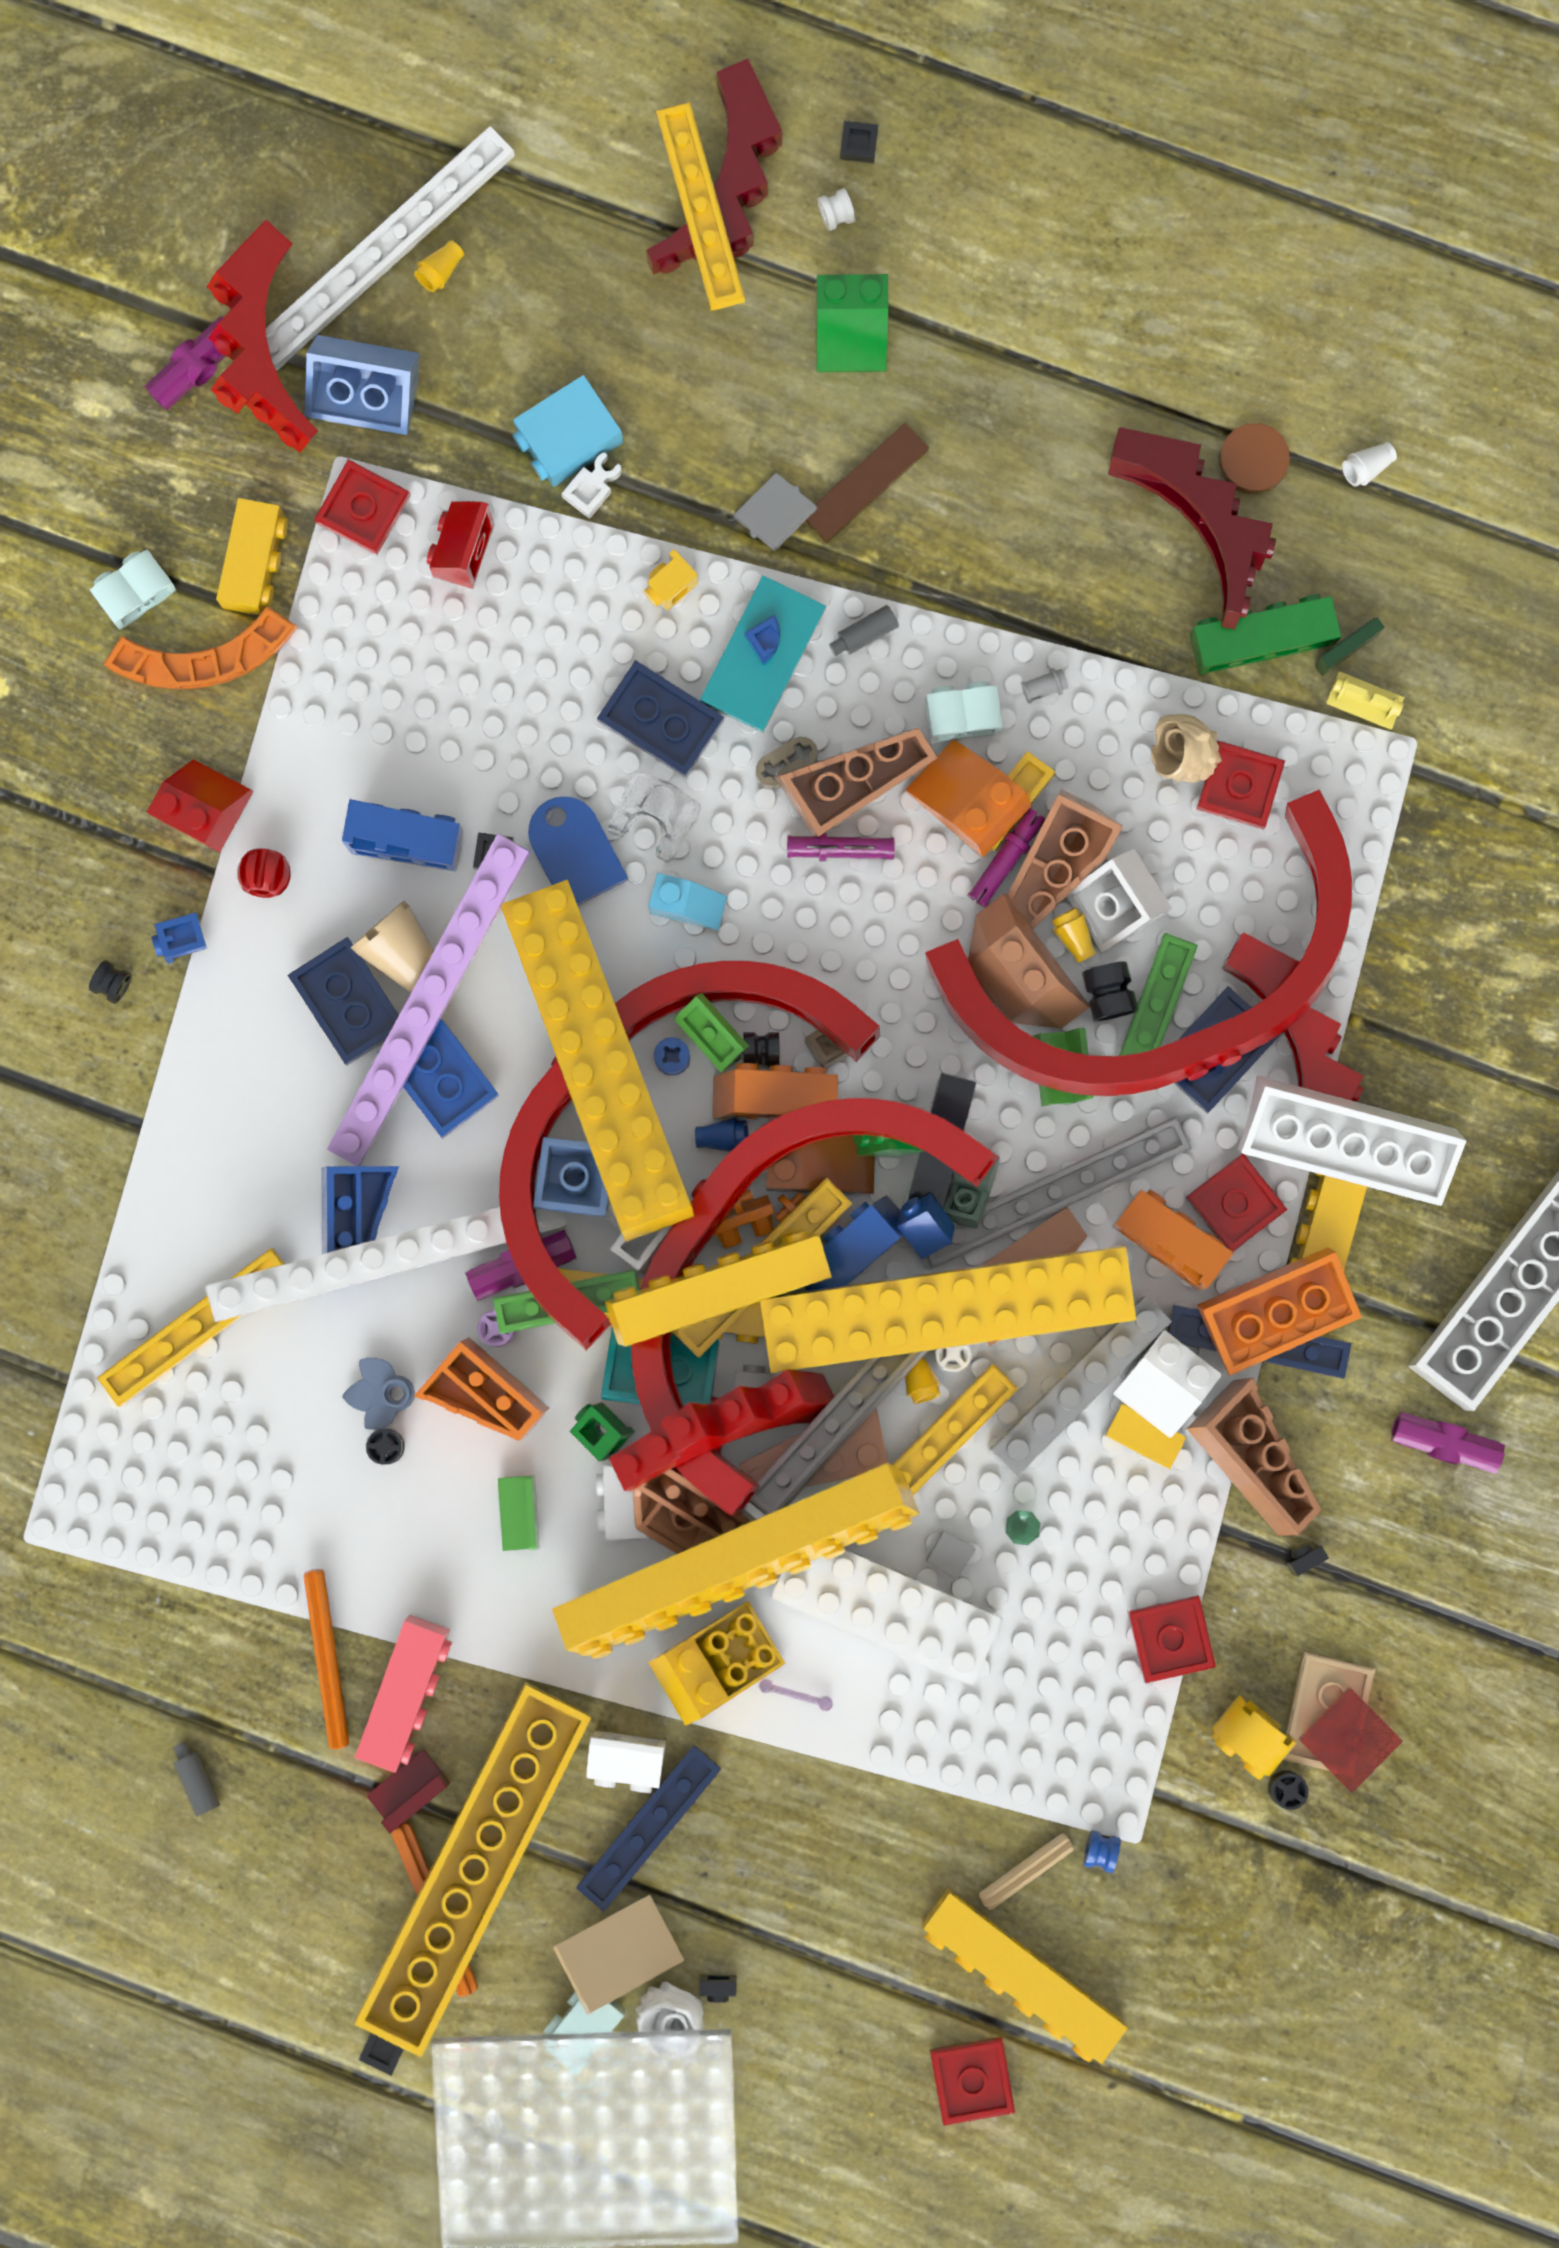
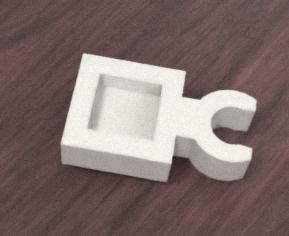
(590, 489)

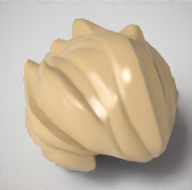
(1184, 749)

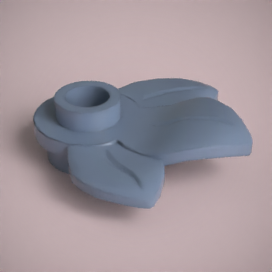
(374, 1393)

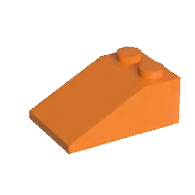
(970, 797)

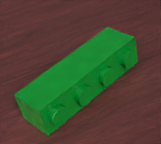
(1266, 634)

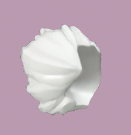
(669, 2010)

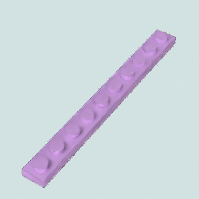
(428, 1000)

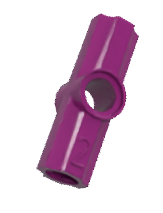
(189, 366)
(502, 1272)
(1447, 1442)

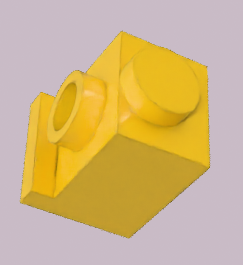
(670, 582)

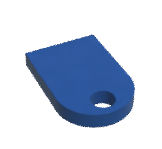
(575, 849)

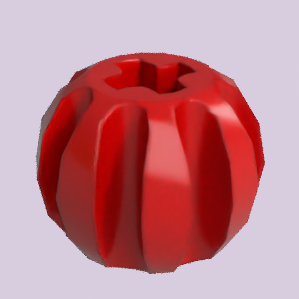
(263, 873)

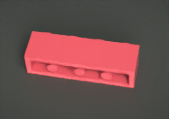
(403, 1693)

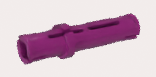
(883, 847)
(1013, 847)

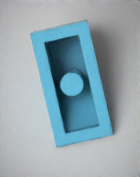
(686, 902)

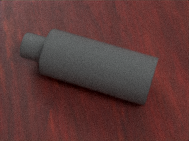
(865, 631)
(195, 1780)

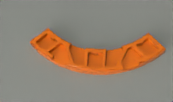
(203, 667)

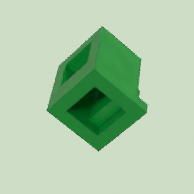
(589, 1434)

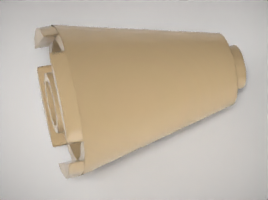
(397, 946)

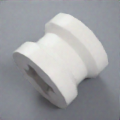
(836, 209)
(961, 1354)

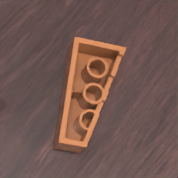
(846, 782)
(1248, 1449)
(858, 1455)

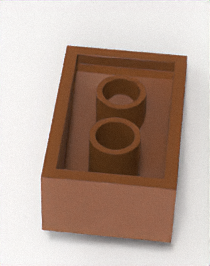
(828, 1158)

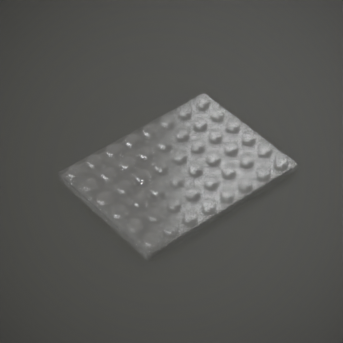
(586, 2139)

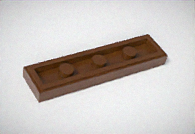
(866, 482)

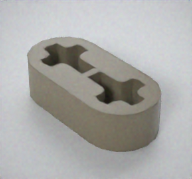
(782, 755)

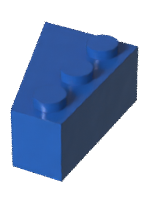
(402, 835)
(353, 1203)
(860, 1243)

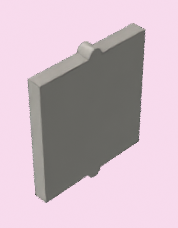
(775, 512)

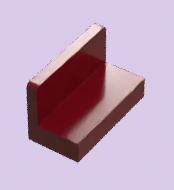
(408, 1790)

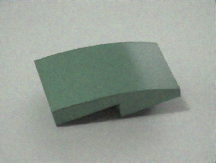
(968, 1201)

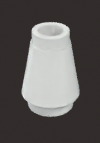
(1368, 463)

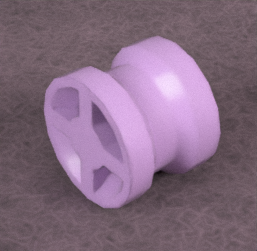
(488, 1327)

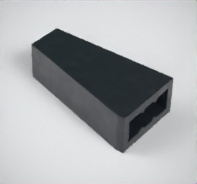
(952, 1103)

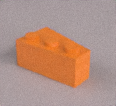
(770, 1093)
(1172, 1239)
(484, 1391)

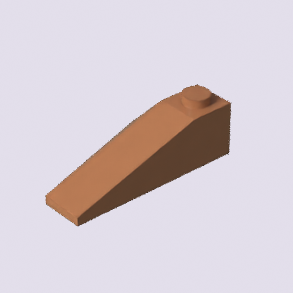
(1065, 852)
(1053, 1237)

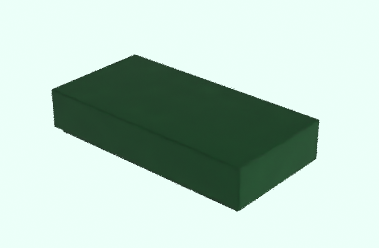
(1349, 646)

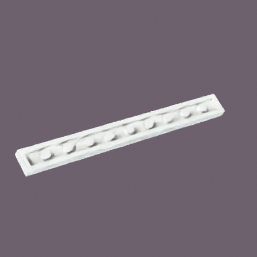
(386, 245)
(364, 1262)

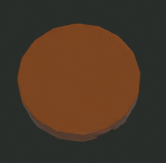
(1254, 458)

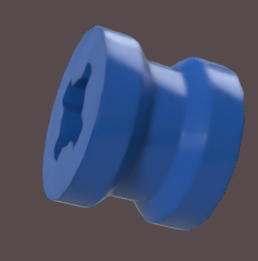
(671, 1065)
(1101, 1851)

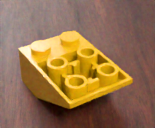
(716, 1663)

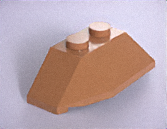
(1020, 969)
(679, 1514)

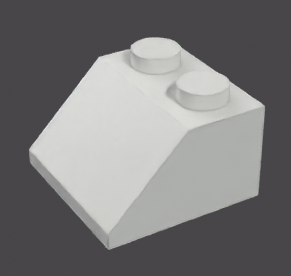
(1119, 900)
(1167, 1383)
(625, 1760)

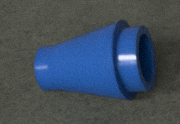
(721, 1135)

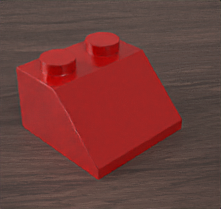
(461, 542)
(200, 804)

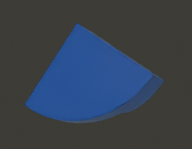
(764, 638)

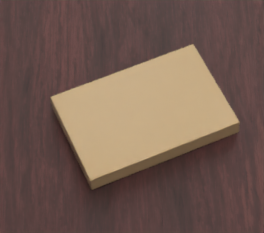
(1317, 1687)
(618, 1954)

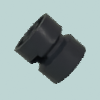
(1110, 991)

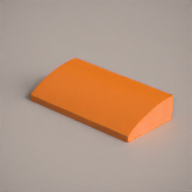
(1279, 1311)

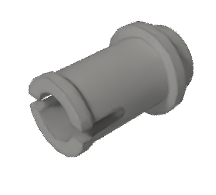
(1045, 685)

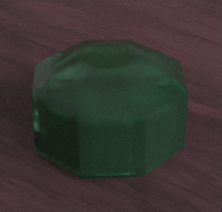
(1022, 1527)

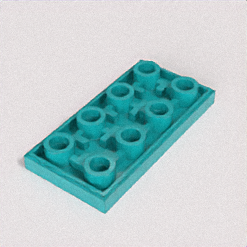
(740, 682)

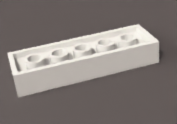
(1351, 1141)

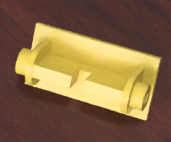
(1365, 700)

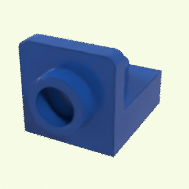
(178, 937)

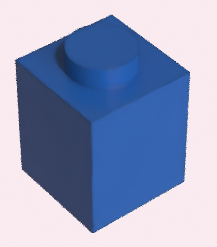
(925, 1225)

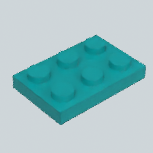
(692, 1374)

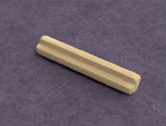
(1026, 1871)

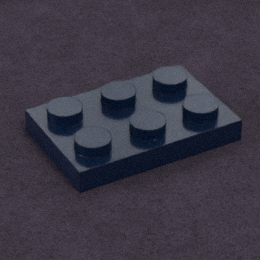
(660, 719)
(345, 1000)
(1219, 1080)

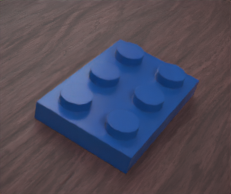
(448, 1083)

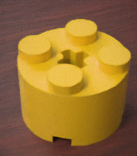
(1252, 1736)

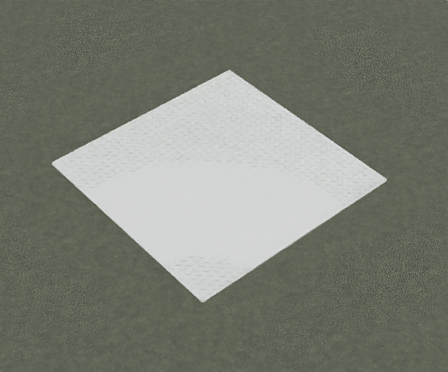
(481, 712)

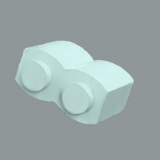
(132, 588)
(963, 712)

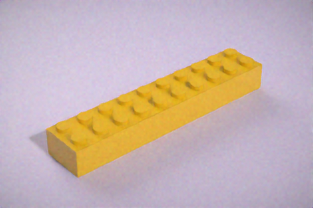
(597, 1061)
(948, 1309)
(736, 1562)
(472, 1869)

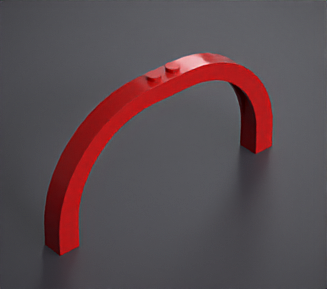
(646, 1004)
(1194, 1054)
(715, 1199)

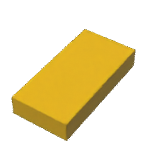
(1143, 1438)

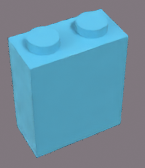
(566, 431)

